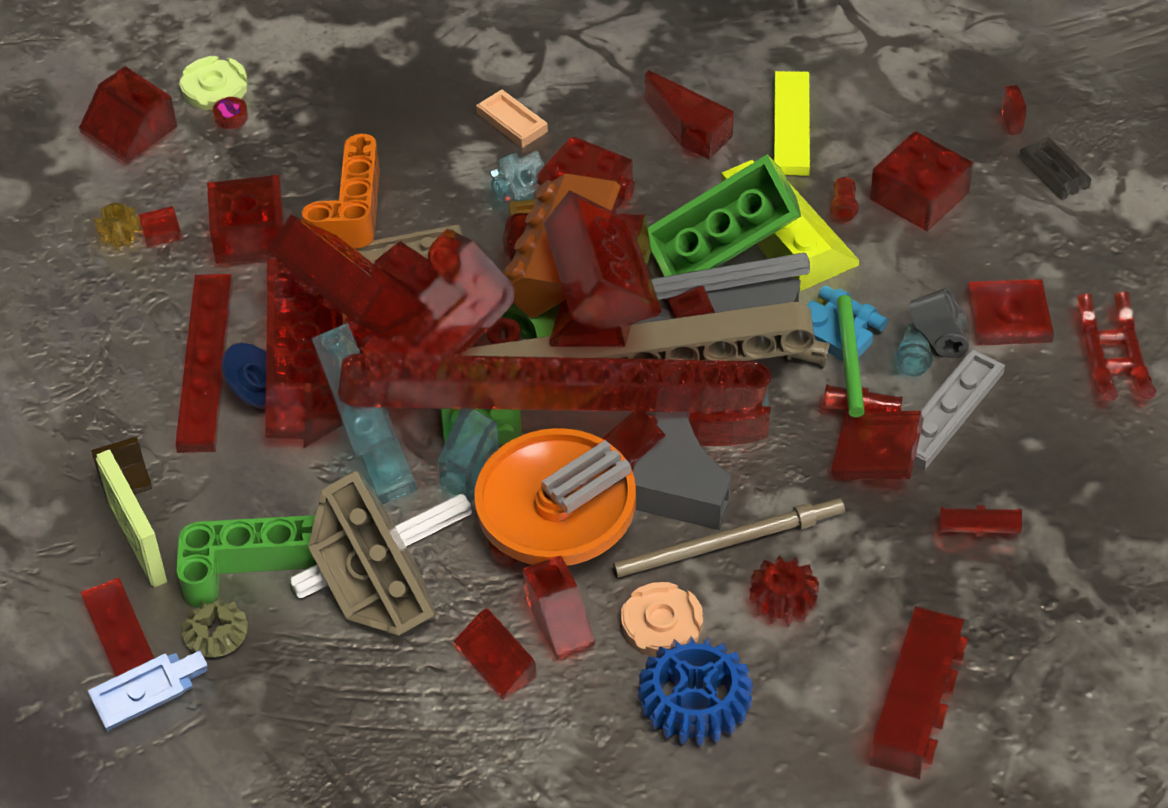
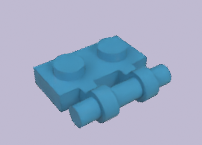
(827, 324)

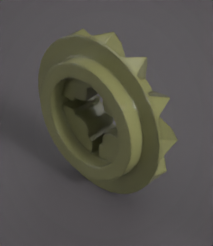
(224, 639)

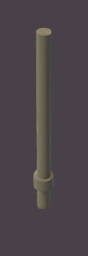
(801, 517)

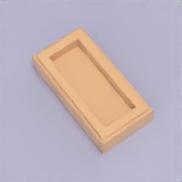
(512, 118)

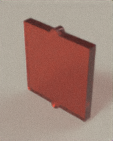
(635, 435)

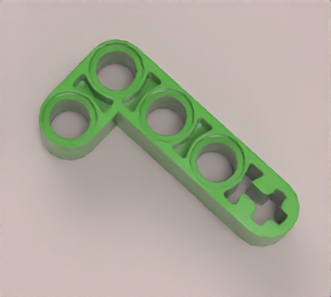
(239, 547)

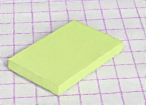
(131, 518)

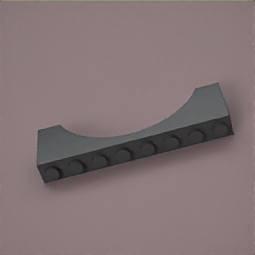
(677, 474)

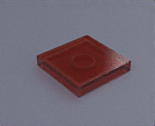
(1010, 312)
(877, 445)

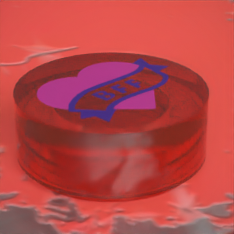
(230, 112)

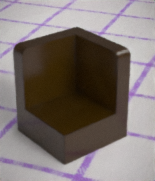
(130, 461)

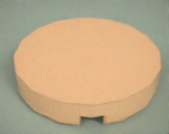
(659, 615)

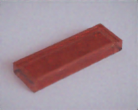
(117, 626)

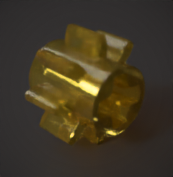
(117, 224)

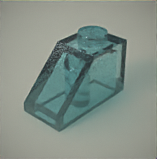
(466, 452)

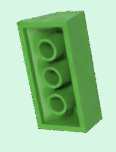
(725, 220)

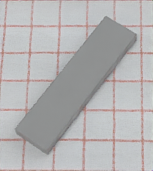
(955, 402)

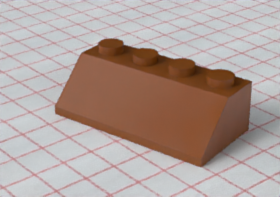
(533, 265)

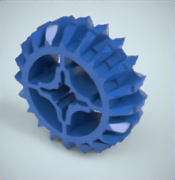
(694, 704)

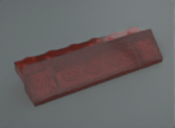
(296, 388)

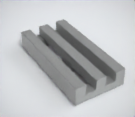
(582, 473)

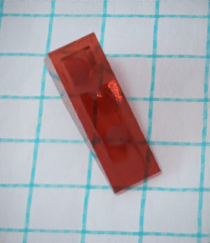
(690, 117)

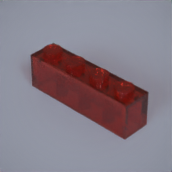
(917, 693)

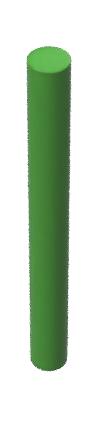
(850, 356)

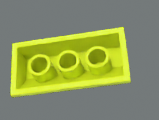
(809, 235)

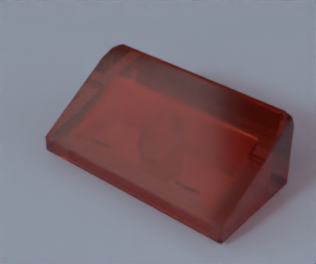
(496, 654)

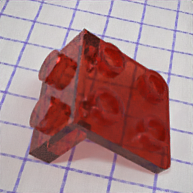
(592, 161)

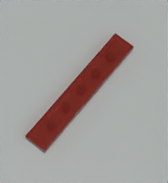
(202, 369)

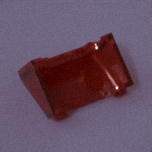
(460, 303)

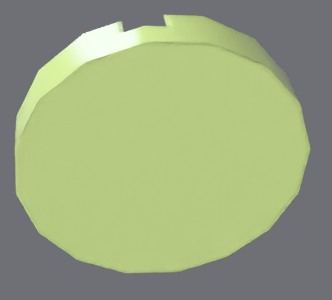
(211, 80)

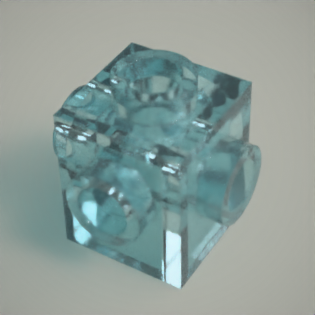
(517, 177)

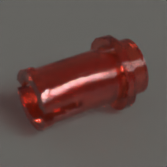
(844, 205)

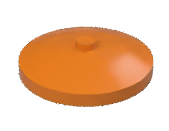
(527, 521)

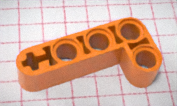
(355, 211)

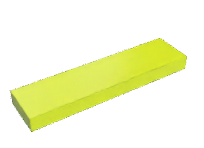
(792, 122)

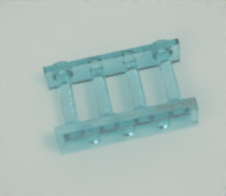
(367, 427)

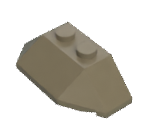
(367, 559)

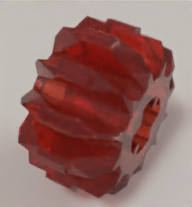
(783, 590)

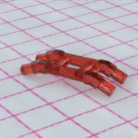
(1123, 335)

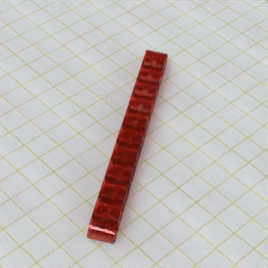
(552, 383)

